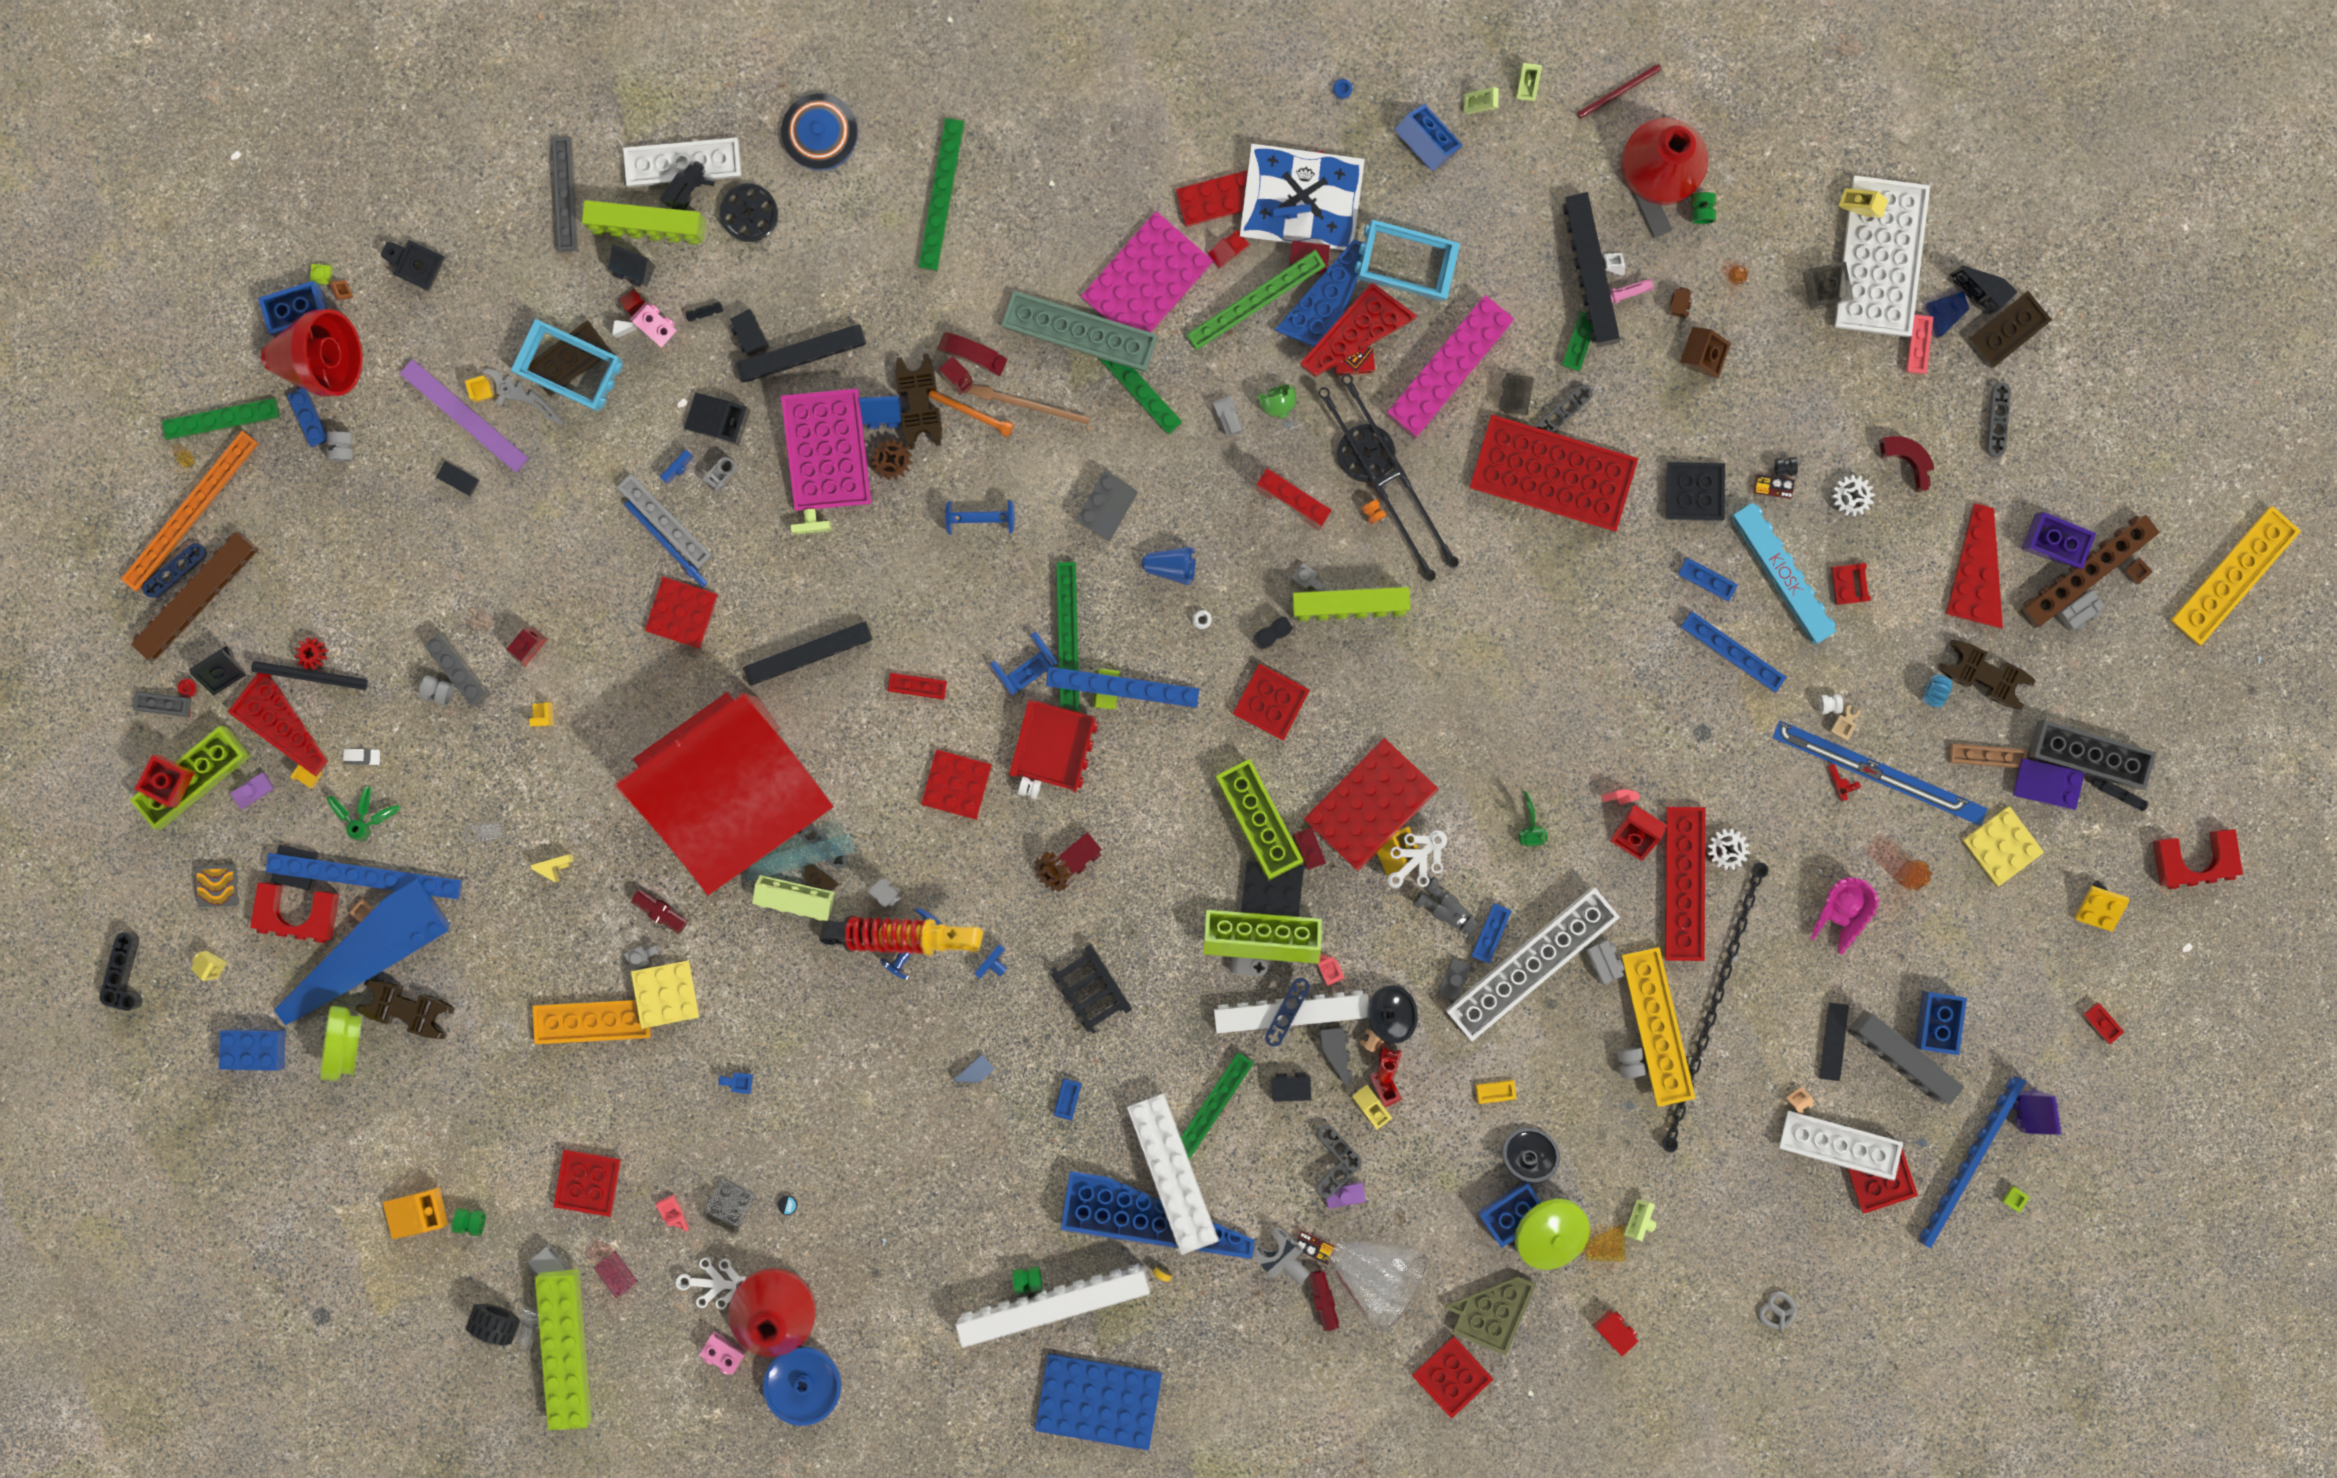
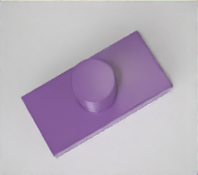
(252, 790)
(1346, 1195)

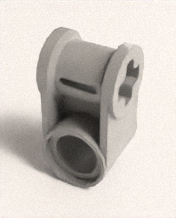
(719, 475)
(1245, 966)

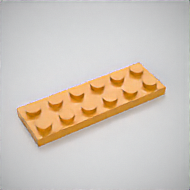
(587, 1022)

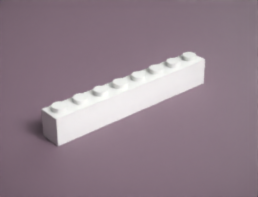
(1314, 1010)

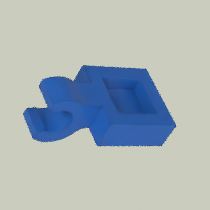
(740, 1082)

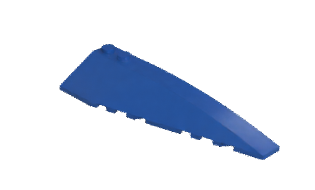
(385, 936)
(1116, 1211)

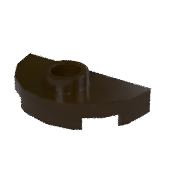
(818, 879)

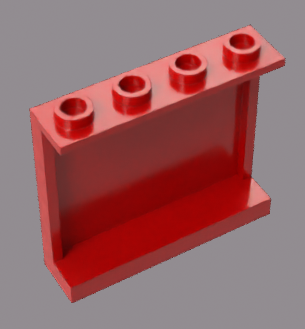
(1053, 745)

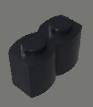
(1278, 630)

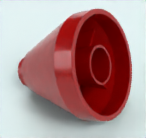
(1664, 161)
(317, 353)
(776, 1297)

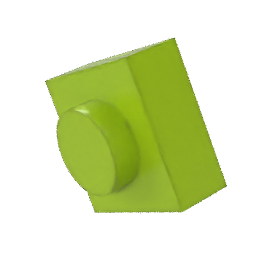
(321, 274)
(2015, 1199)

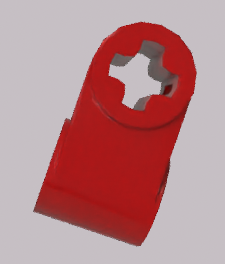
(1388, 1064)

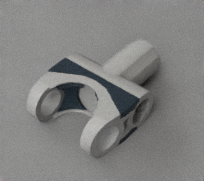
(1282, 1258)

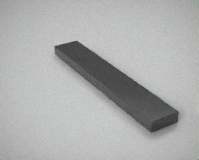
(564, 194)

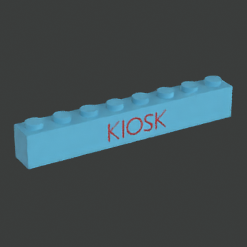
(1783, 573)

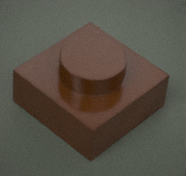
(2138, 571)

